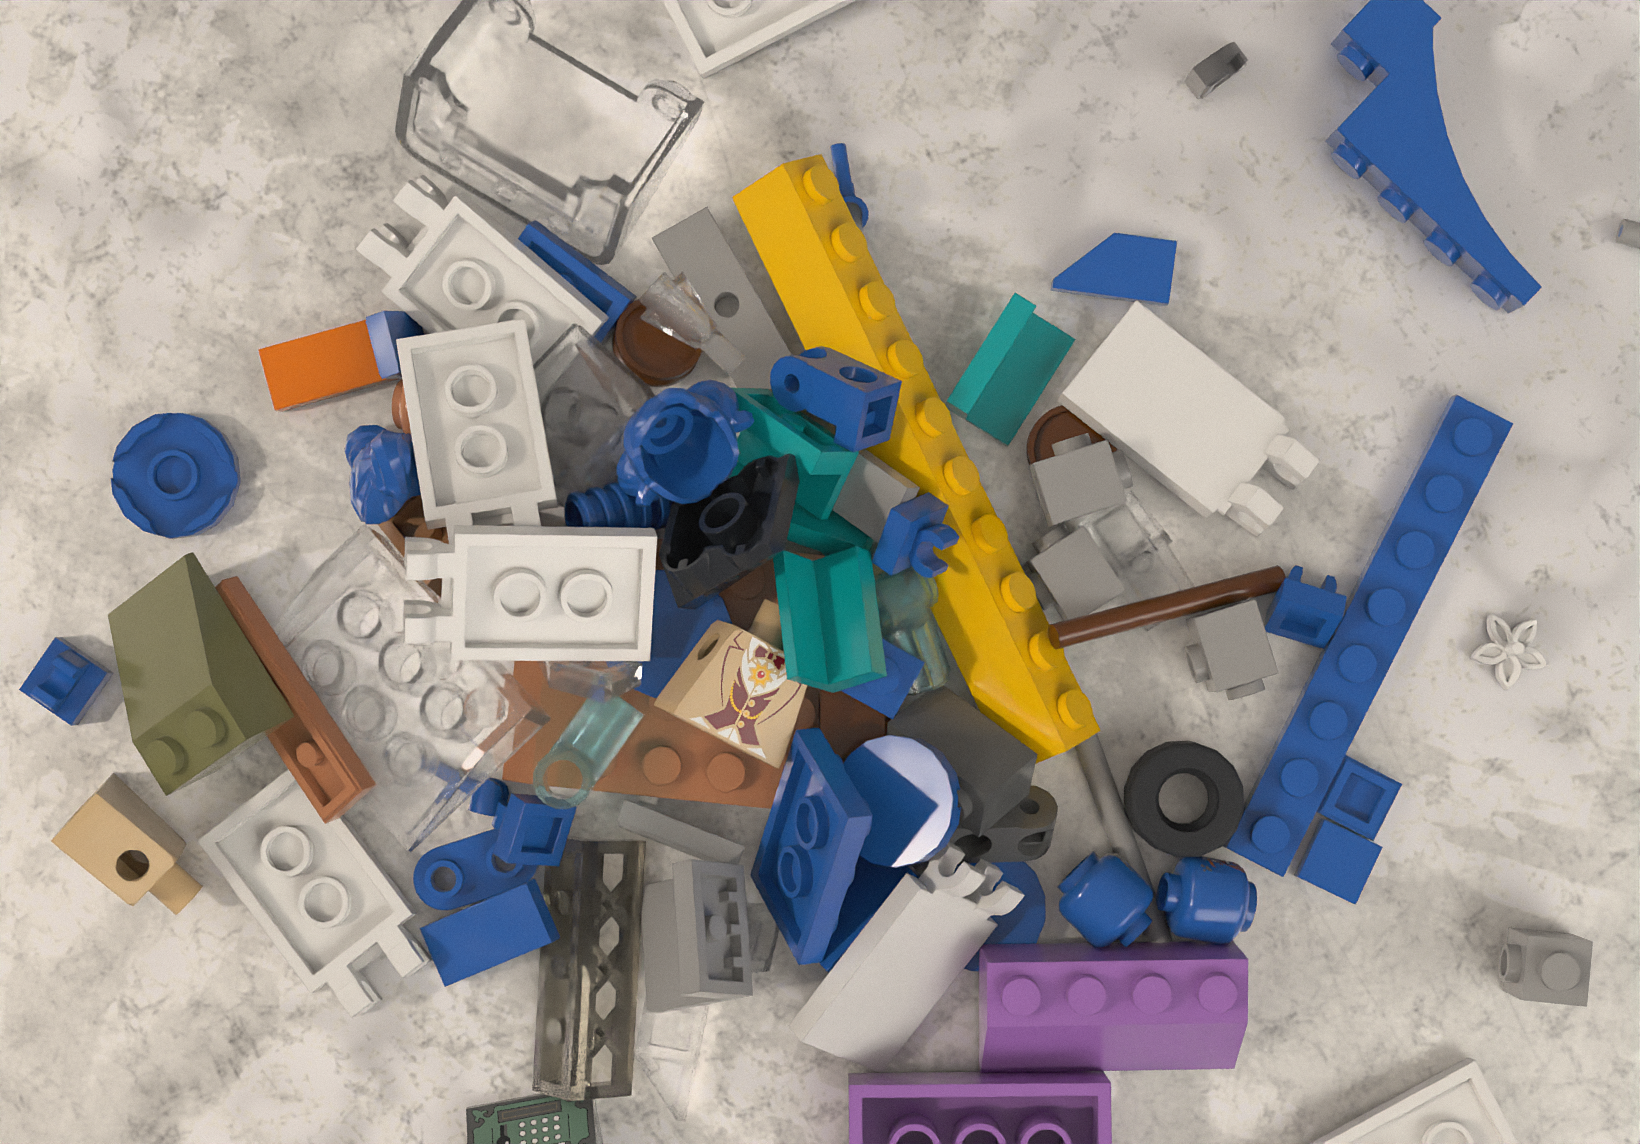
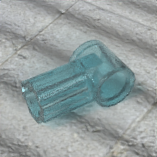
(907, 622)
(589, 742)

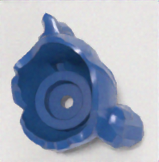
(682, 443)
(381, 472)

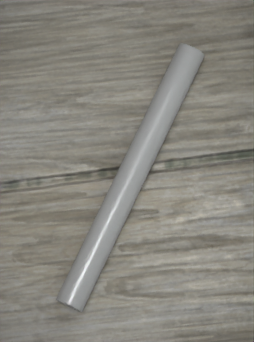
(1118, 826)

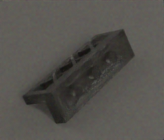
(577, 968)

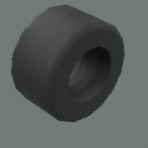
(1222, 810)

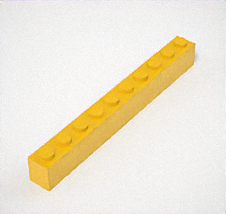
(984, 596)

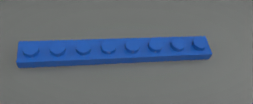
(1368, 634)

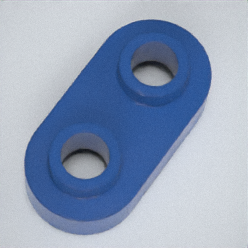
(474, 870)

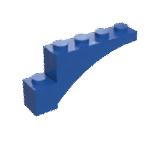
(1405, 152)

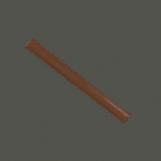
(1165, 607)

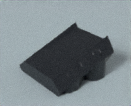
(729, 532)

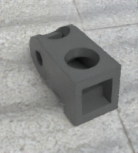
(1017, 837)

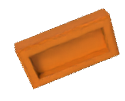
(320, 366)

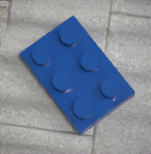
(810, 845)

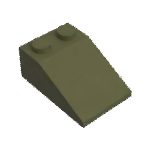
(190, 678)

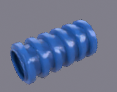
(613, 509)

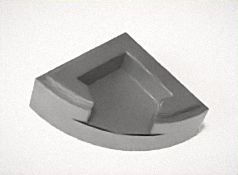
(1215, 70)

